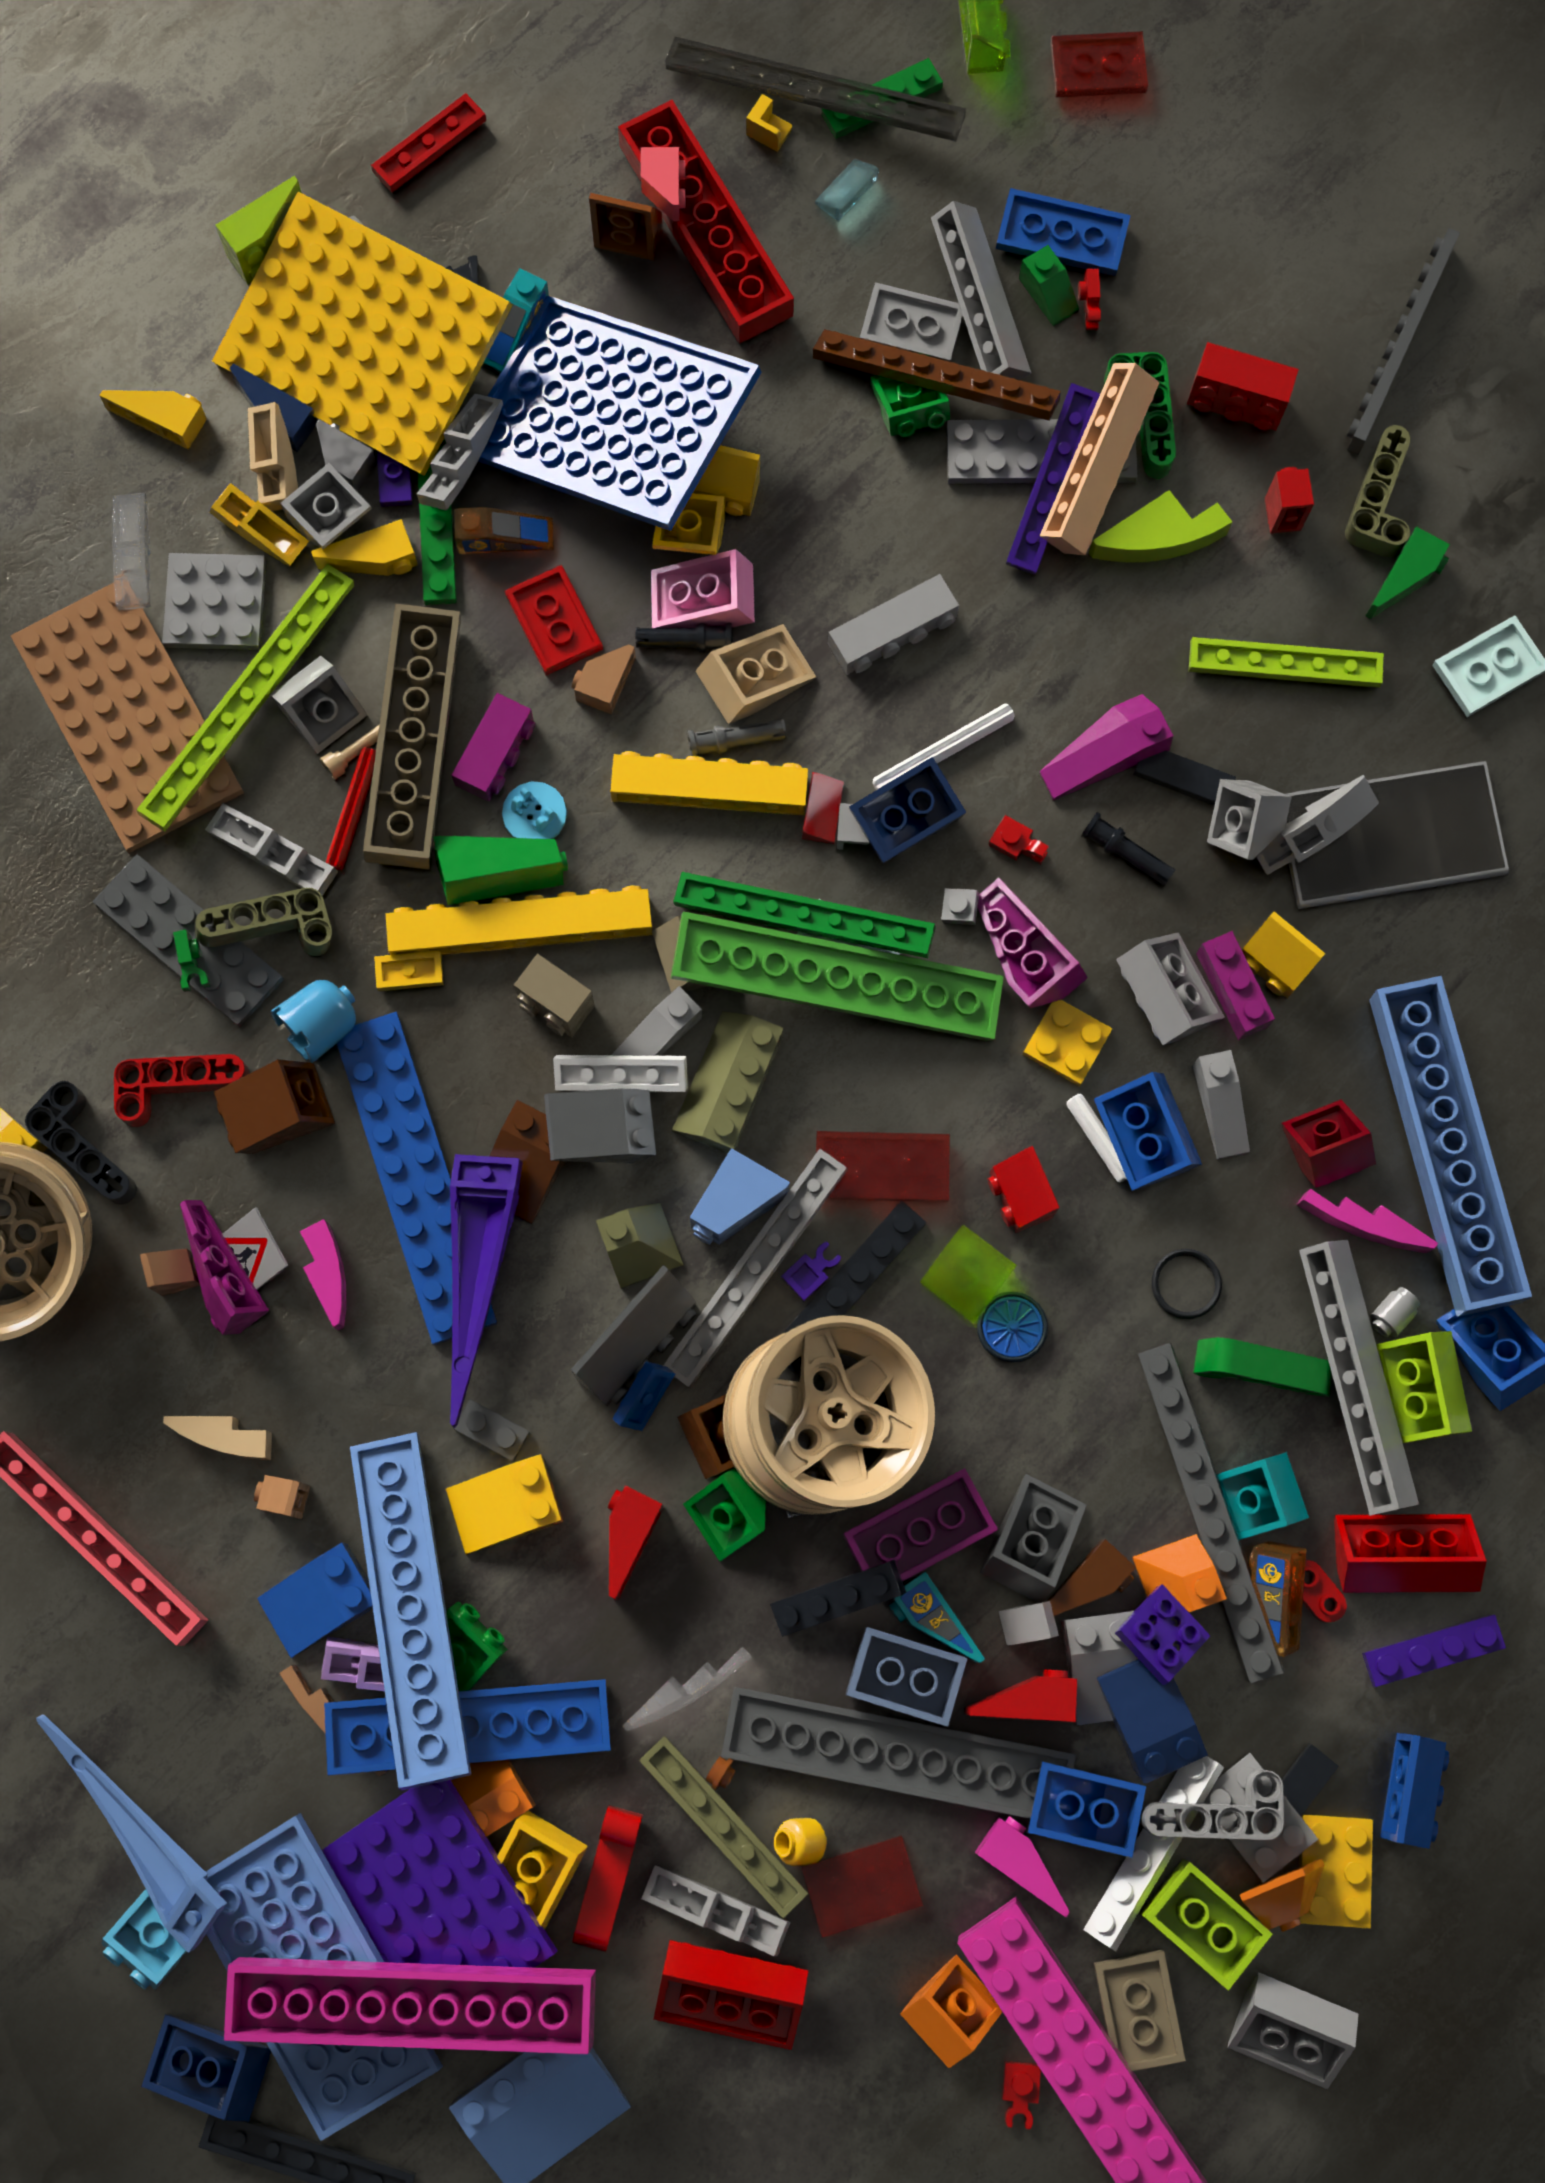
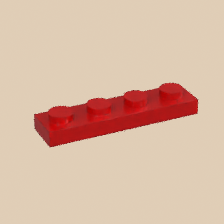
(428, 142)

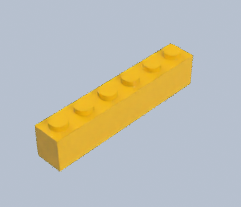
(709, 783)

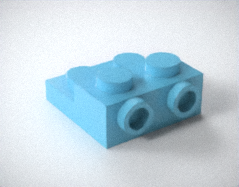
(143, 1944)

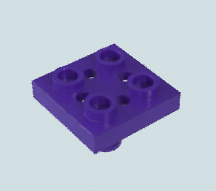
(1154, 1641)

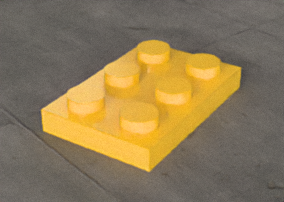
(1346, 1879)

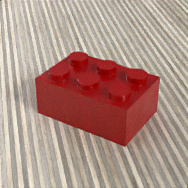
(1242, 387)

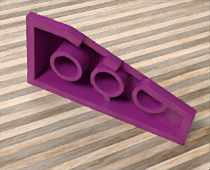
(1109, 746)
(1029, 953)
(223, 1281)

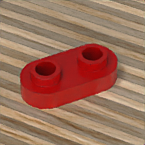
(1320, 1590)

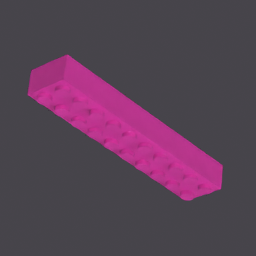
(410, 2005)
(1074, 2050)

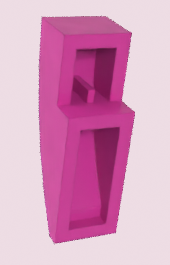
(327, 1271)

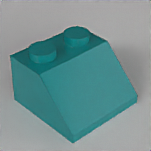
(1263, 1496)

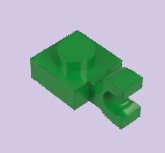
(187, 952)

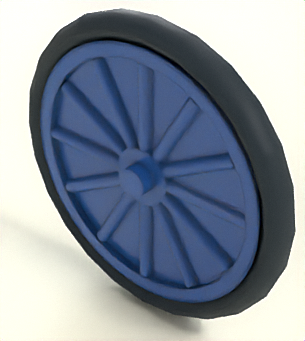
(1012, 1327)

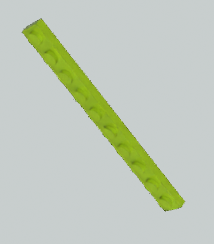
(245, 698)

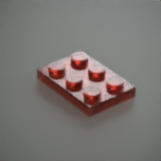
(1099, 64)
(861, 1886)

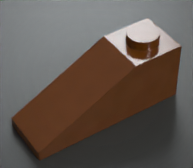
(1095, 1577)

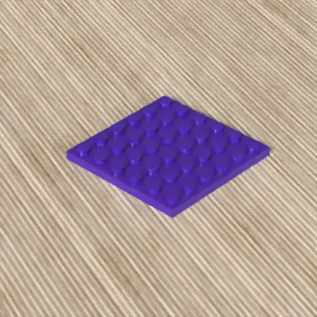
(435, 1886)

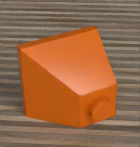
(1184, 1571)
(1285, 1897)

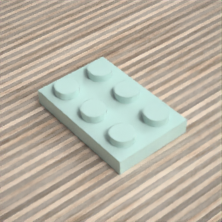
(1490, 666)

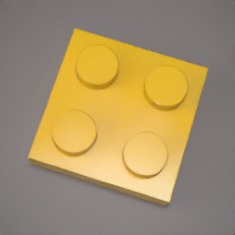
(1067, 1041)

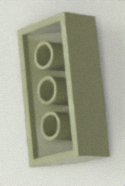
(728, 1080)

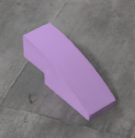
(353, 1663)

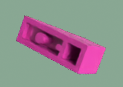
(1017, 1858)

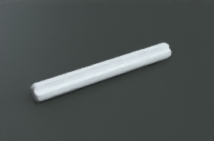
(951, 743)

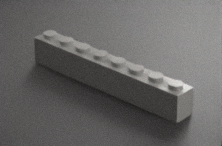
(1358, 1377)

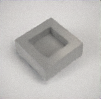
(960, 906)

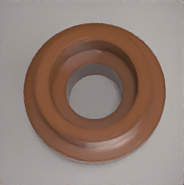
(721, 1773)

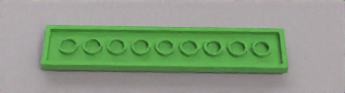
(837, 976)

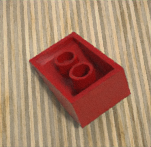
(629, 1530)
(1036, 1698)

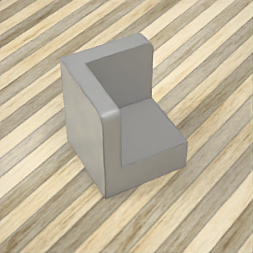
(848, 828)

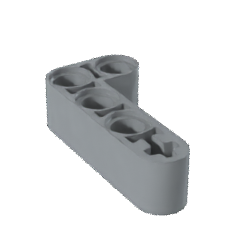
(1212, 1814)

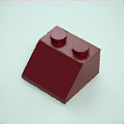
(1330, 1143)

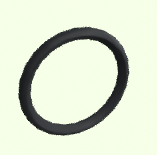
(1180, 1314)

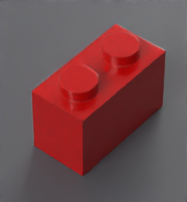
(1289, 500)

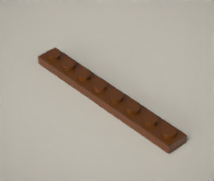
(937, 374)

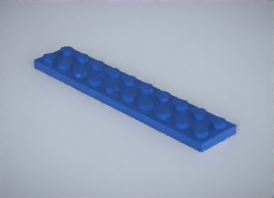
(406, 1161)

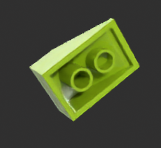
(252, 229)

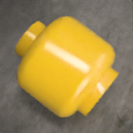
(800, 1841)

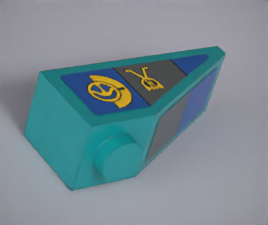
(527, 295)
(930, 1614)

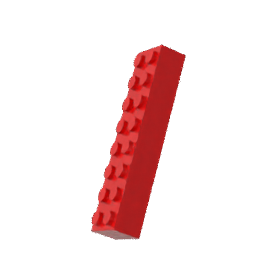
(713, 229)

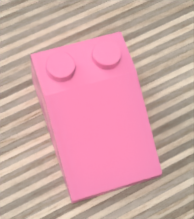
(704, 591)

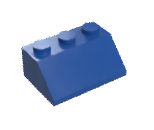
(1147, 1131)
(1414, 1790)

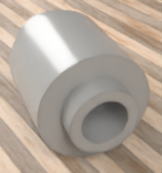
(1395, 1312)

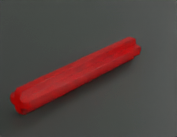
(352, 809)

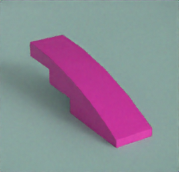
(1379, 1227)

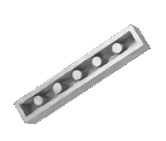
(980, 291)

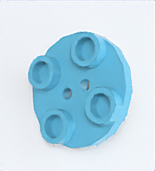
(523, 802)

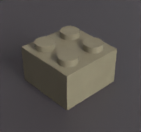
(554, 996)

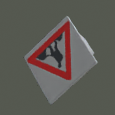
(255, 1248)

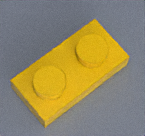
(409, 970)

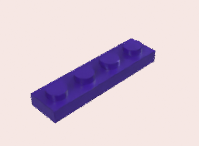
(1433, 1650)

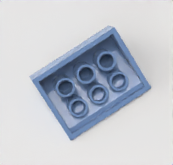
(537, 2110)

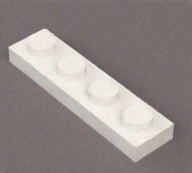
(619, 1072)

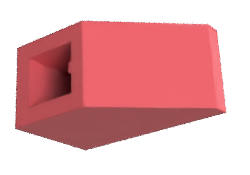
(661, 178)

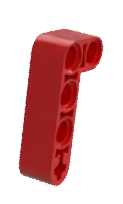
(180, 1082)
(607, 1878)

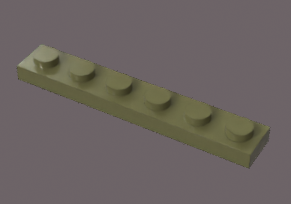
(723, 1827)

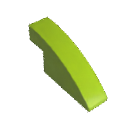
(1160, 532)

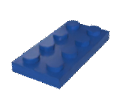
(1075, 232)

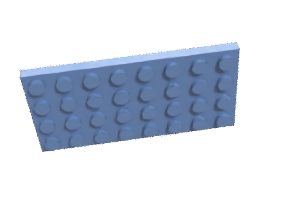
(293, 1907)

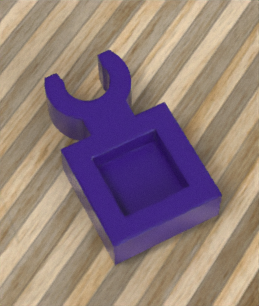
(807, 1274)

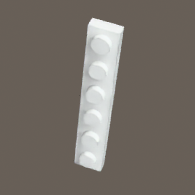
(1150, 1856)

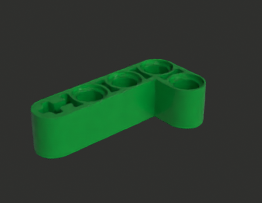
(1157, 415)
(1262, 1365)

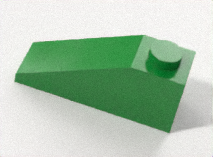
(1413, 569)

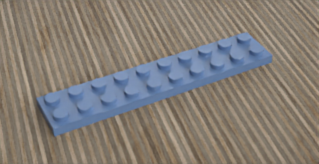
(409, 1612)

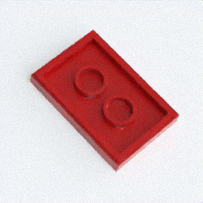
(553, 620)

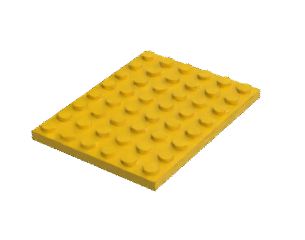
(363, 332)

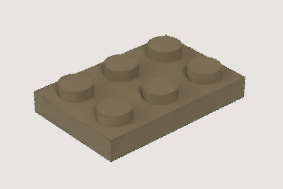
(1140, 2009)

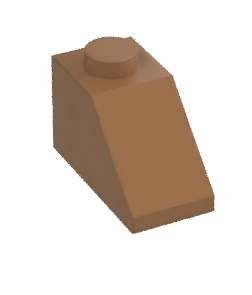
(604, 678)
(169, 1271)
(281, 1496)

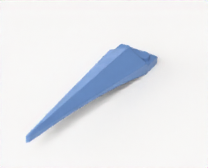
(169, 1874)

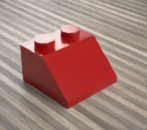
(1023, 1190)

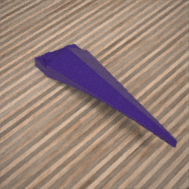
(481, 1219)

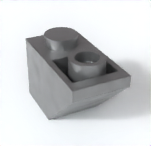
(348, 456)

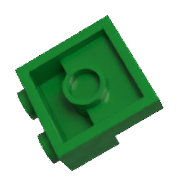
(909, 406)
(473, 1645)

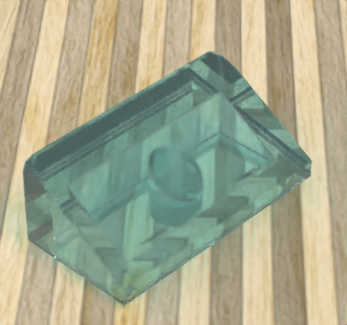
(847, 188)

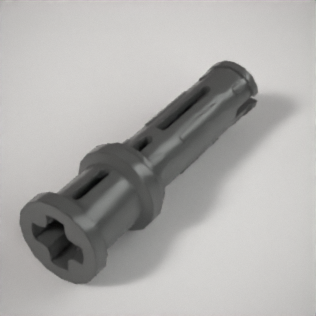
(721, 739)

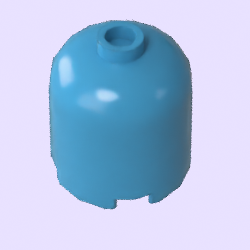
(316, 1017)

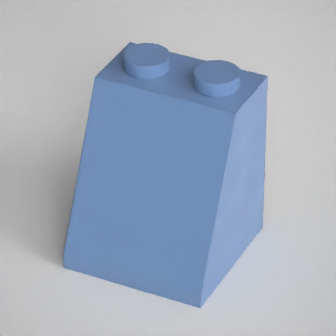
(736, 1198)

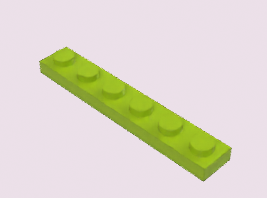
(1286, 662)

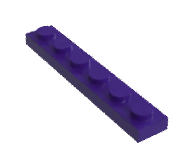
(1067, 434)

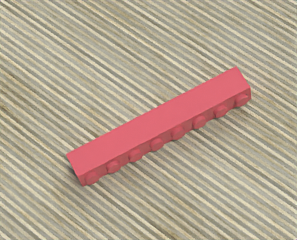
(98, 1542)

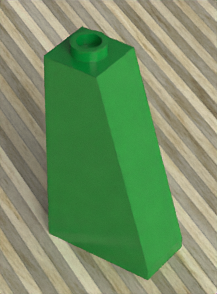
(496, 866)

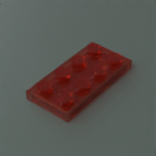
(889, 1165)

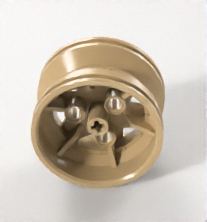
(829, 1416)

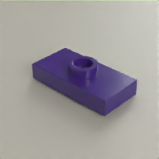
(394, 482)

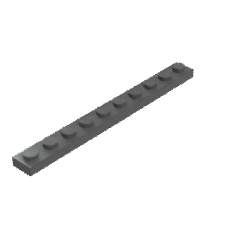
(1210, 1511)

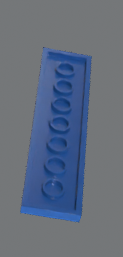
(496, 1722)

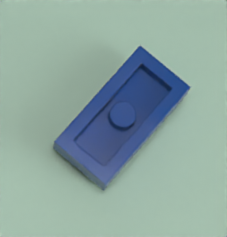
(643, 1396)

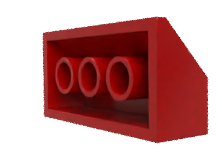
(1408, 1553)
(731, 1995)

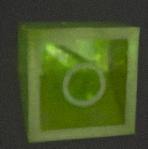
(968, 1273)

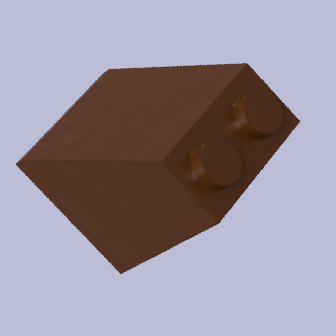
(273, 1106)

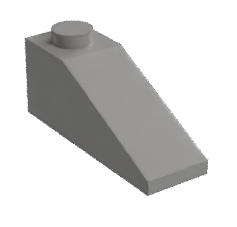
(662, 1026)
(1222, 1103)

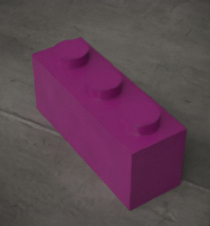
(493, 747)
(1235, 985)

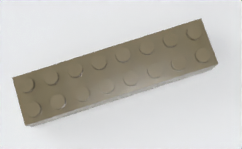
(412, 736)

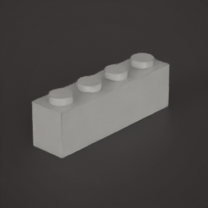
(893, 625)

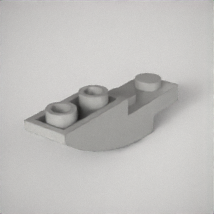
(1320, 825)

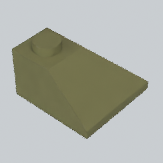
(639, 1243)

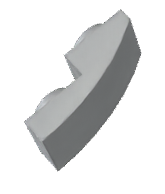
(1028, 1623)

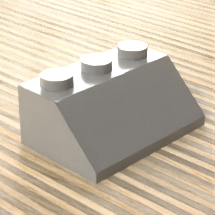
(1169, 988)
(1294, 2031)

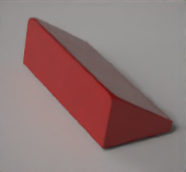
(822, 808)

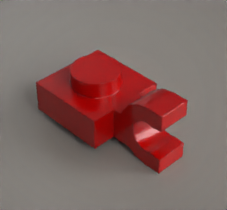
(1014, 838)

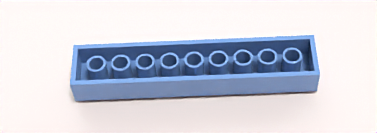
(1449, 1147)

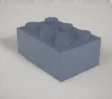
(906, 1676)

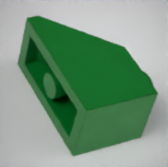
(1049, 285)

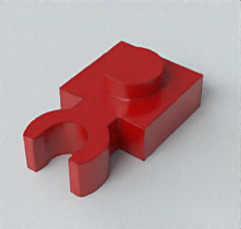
(1090, 293)
(1021, 2087)

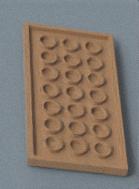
(119, 708)

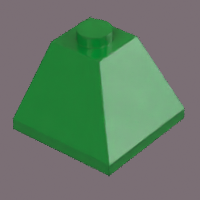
(727, 1513)

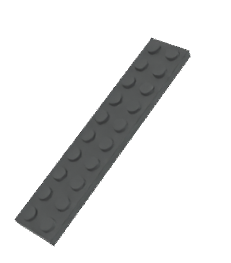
(886, 1752)

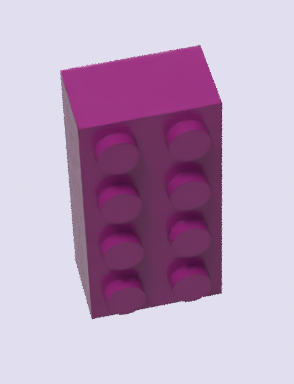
(923, 1527)

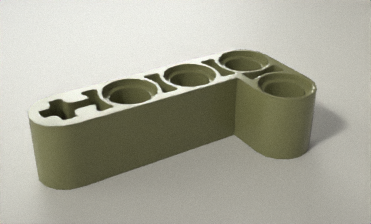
(1380, 487)
(263, 924)

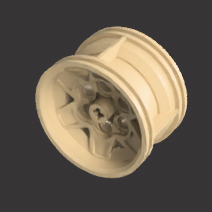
(61, 1220)

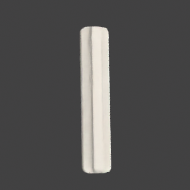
(1097, 1134)

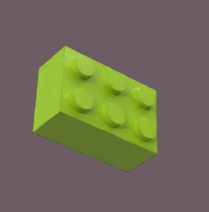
(1206, 1924)

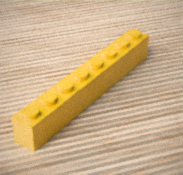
(520, 923)

